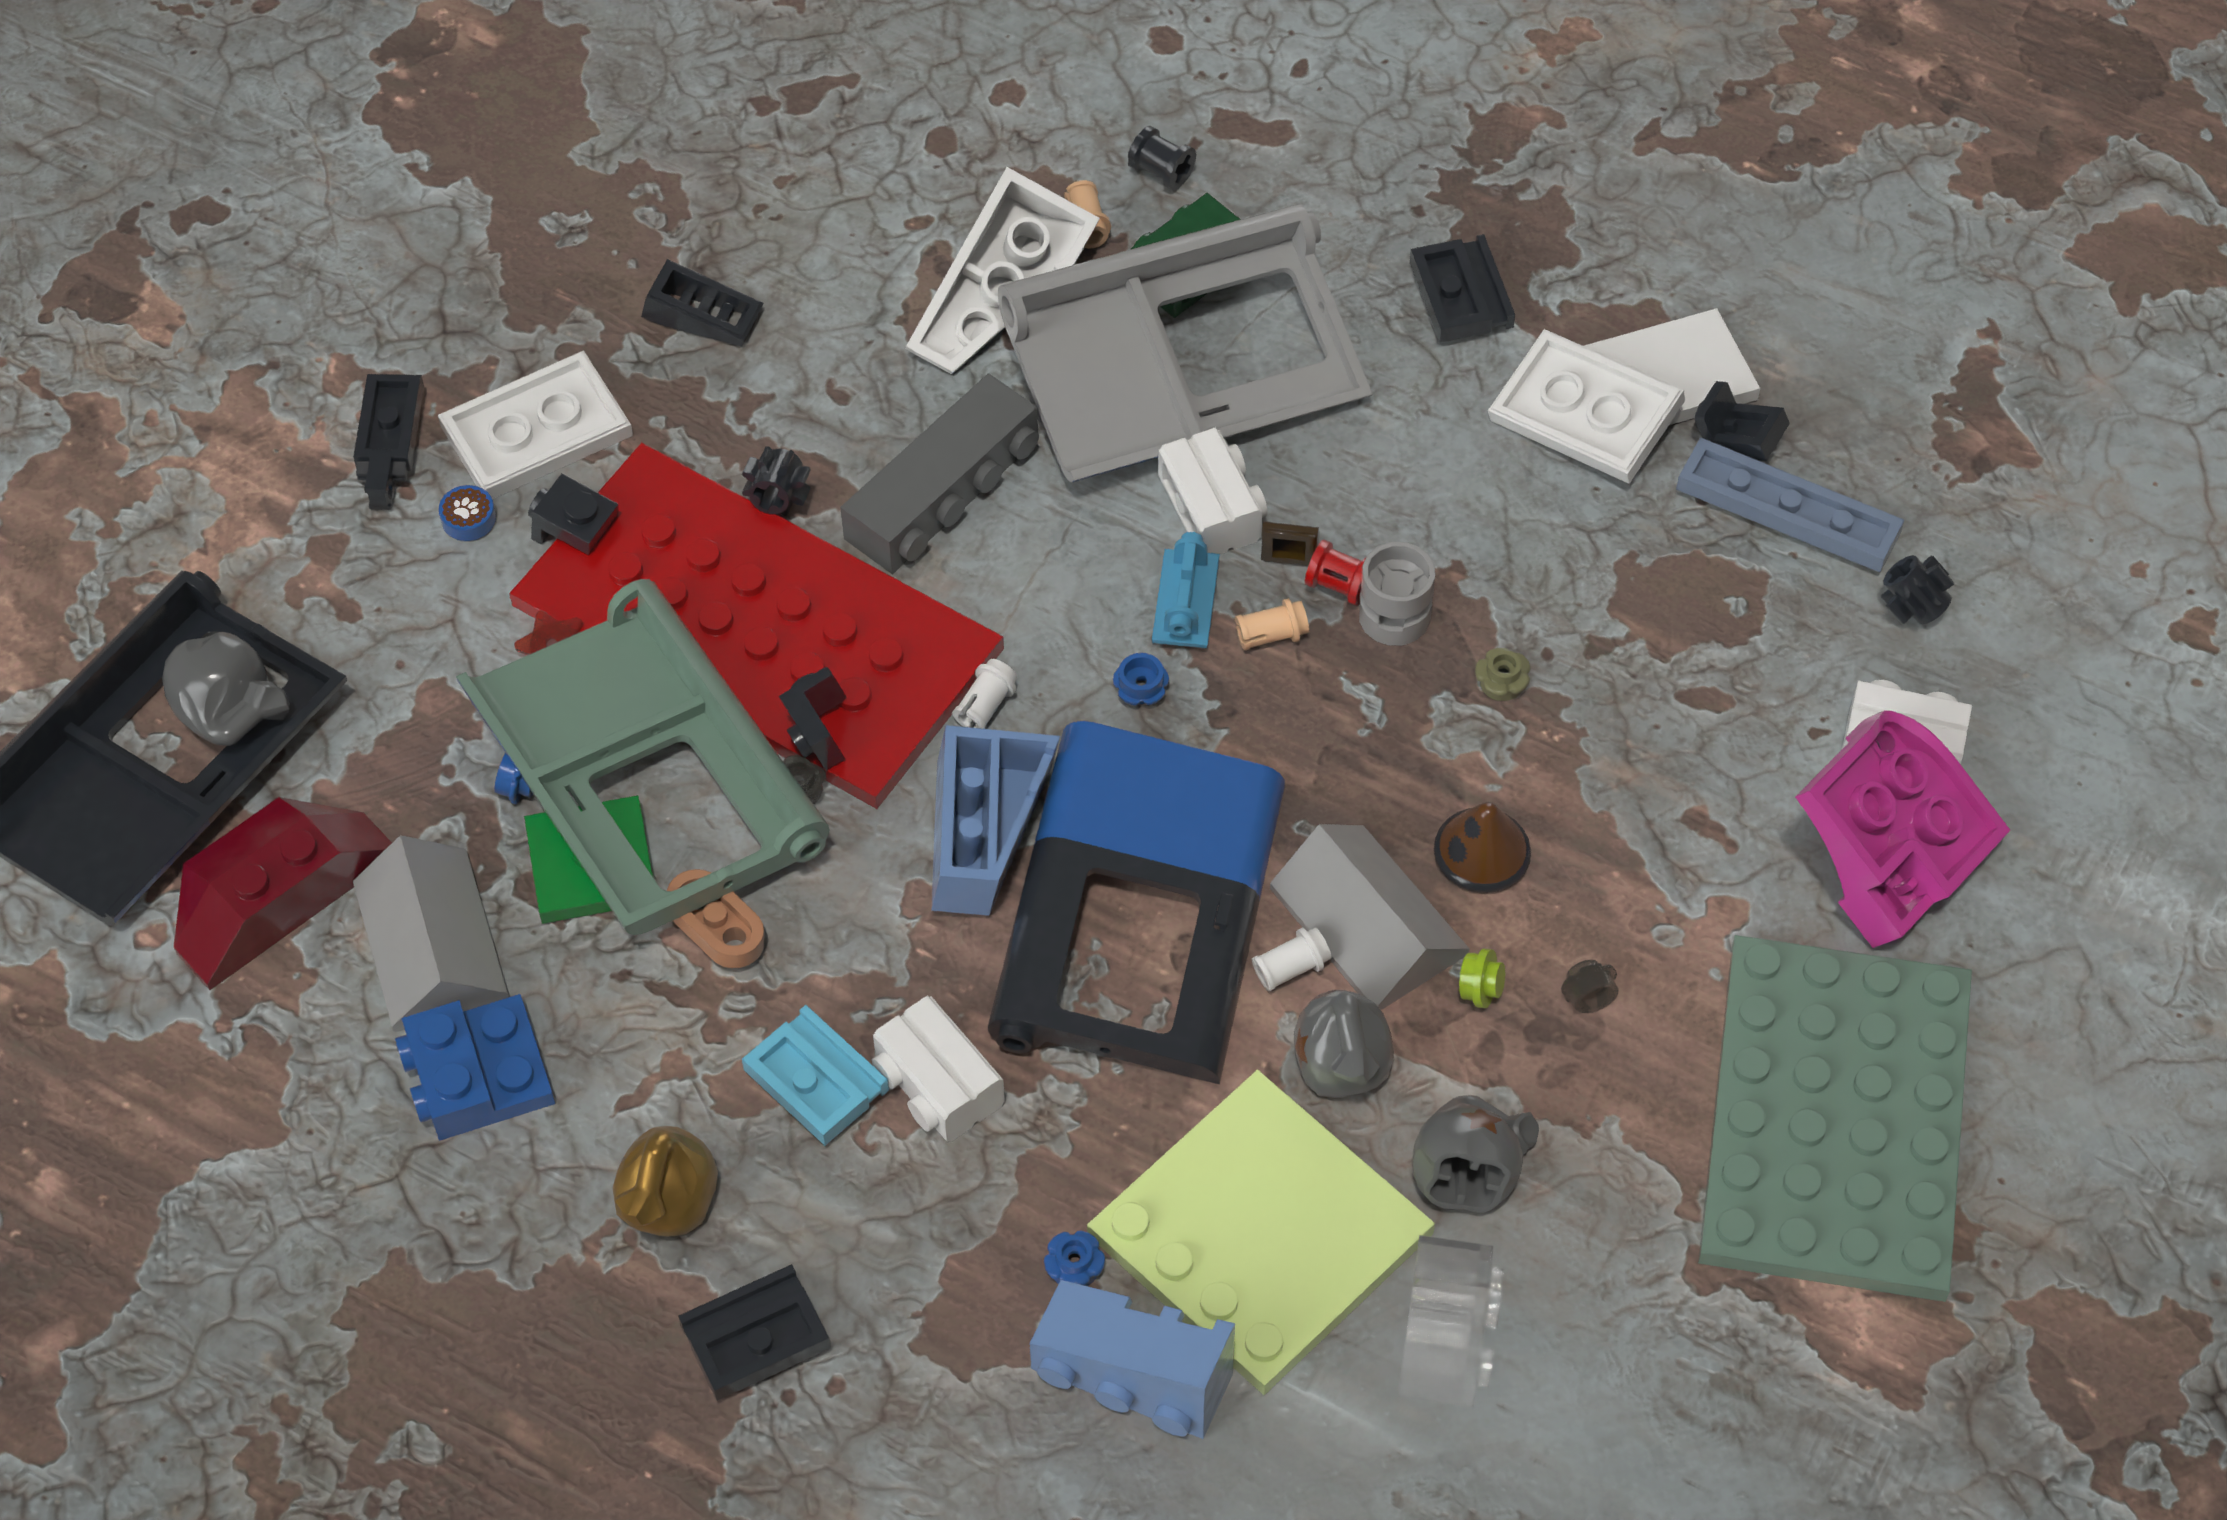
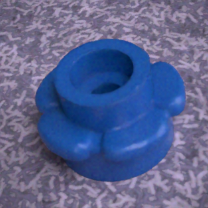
(1141, 668)
(510, 782)
(1080, 1272)

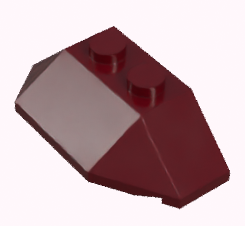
(268, 882)

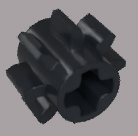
(776, 481)
(1917, 589)

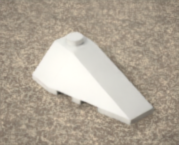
(1014, 238)

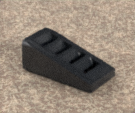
(690, 285)

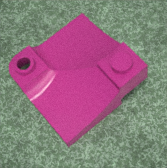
(1898, 823)

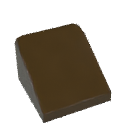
(1288, 543)

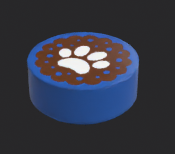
(467, 513)

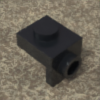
(1738, 426)
(571, 514)
(807, 701)

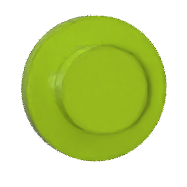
(1481, 977)

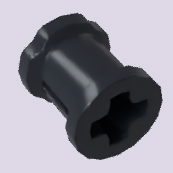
(1161, 157)

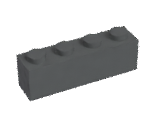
(940, 474)

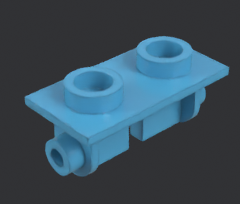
(1186, 593)

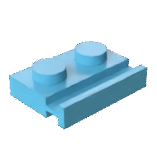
(815, 1075)

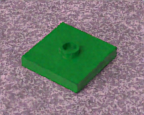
(559, 878)

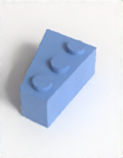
(982, 809)
(1134, 1357)

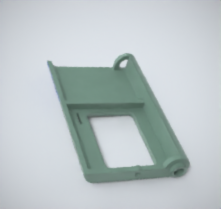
(617, 699)

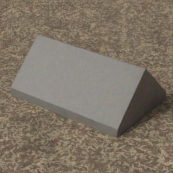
(1368, 912)
(427, 929)

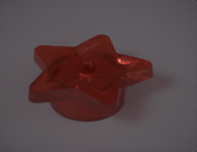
(546, 629)

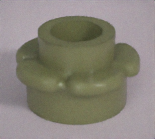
(1503, 685)

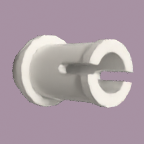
(992, 684)
(1292, 958)

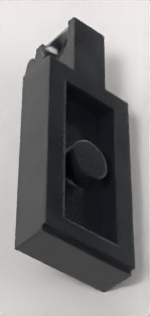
(387, 434)

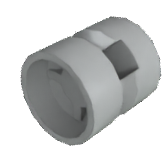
(1396, 593)

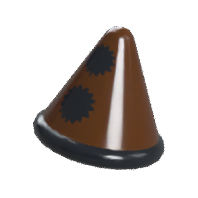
(1482, 849)

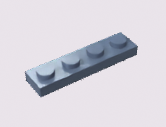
(1790, 504)

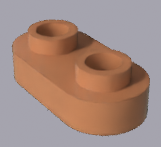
(719, 923)

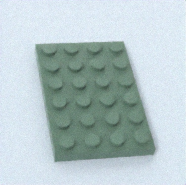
(1838, 1118)

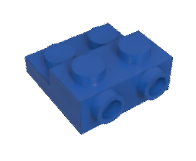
(474, 1065)

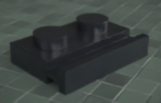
(1461, 288)
(754, 1332)

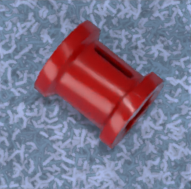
(1335, 571)

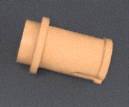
(1085, 195)
(1272, 624)

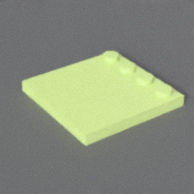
(1261, 1228)

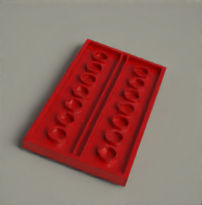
(773, 609)

